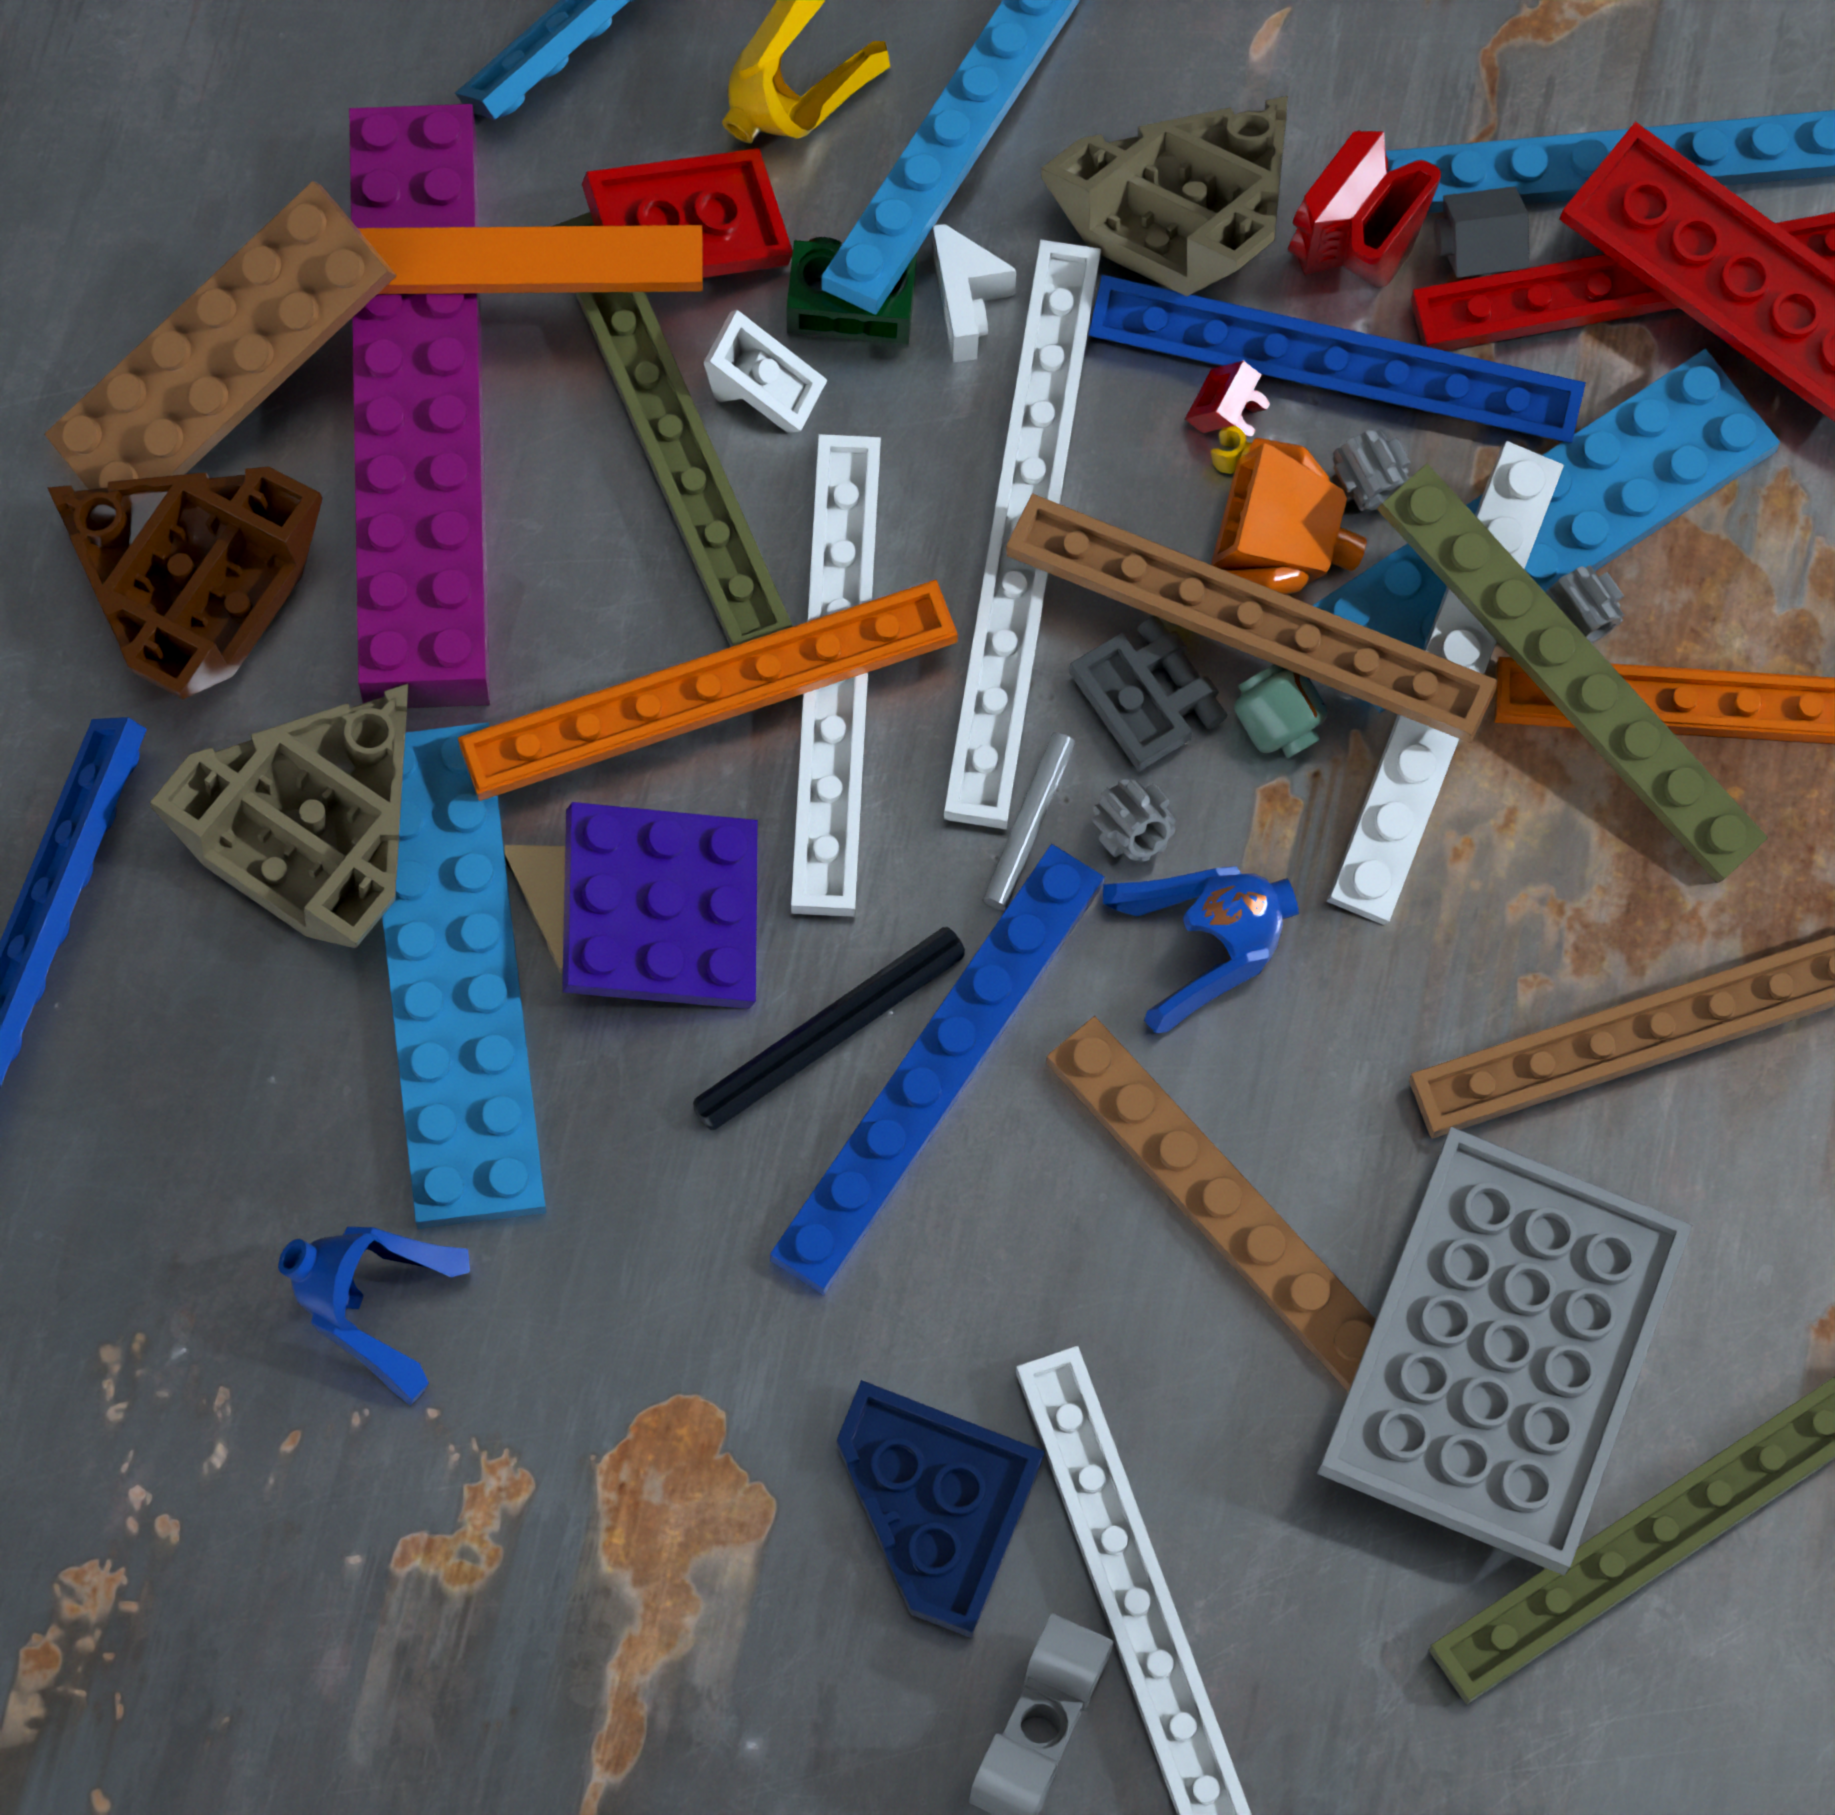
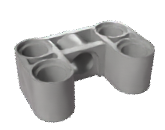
(1057, 1687)

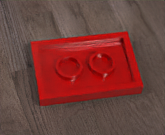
(719, 191)

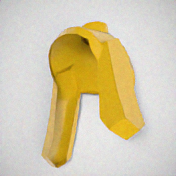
(763, 100)

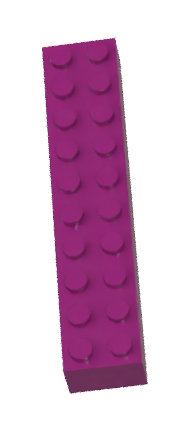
(419, 424)

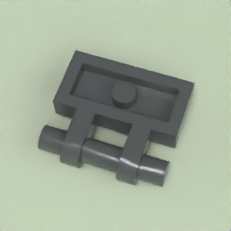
(1132, 700)

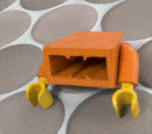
(1280, 515)

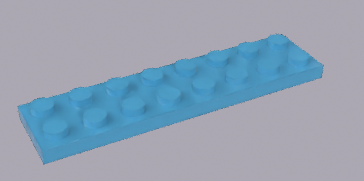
(1615, 489)
(458, 998)

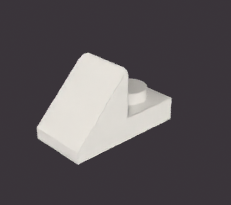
(965, 280)
(762, 372)

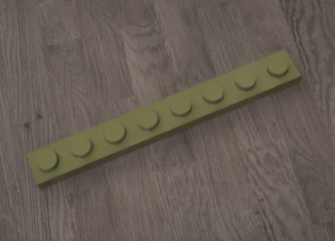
(684, 462)
(1572, 673)
(1640, 1546)

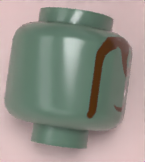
(1280, 710)

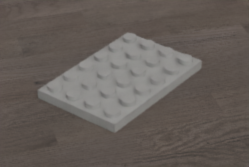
(1506, 1351)

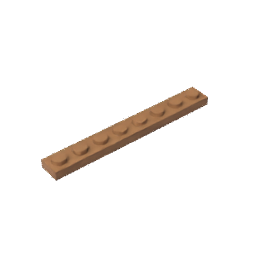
(1252, 618)
(1626, 1038)
(1215, 1197)

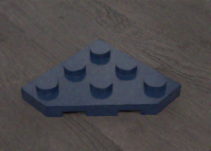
(937, 1499)

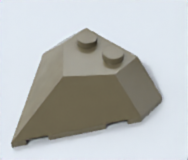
(1180, 197)
(302, 816)

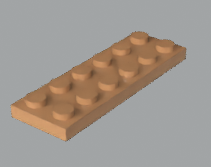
(225, 346)

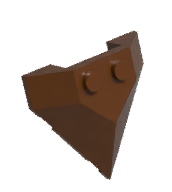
(191, 566)

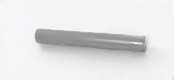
(1028, 821)

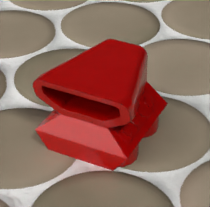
(1362, 213)

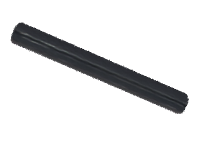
(828, 1028)

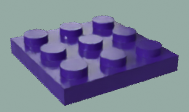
(660, 906)

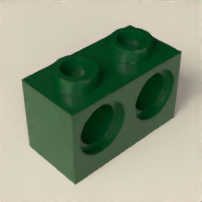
(826, 315)

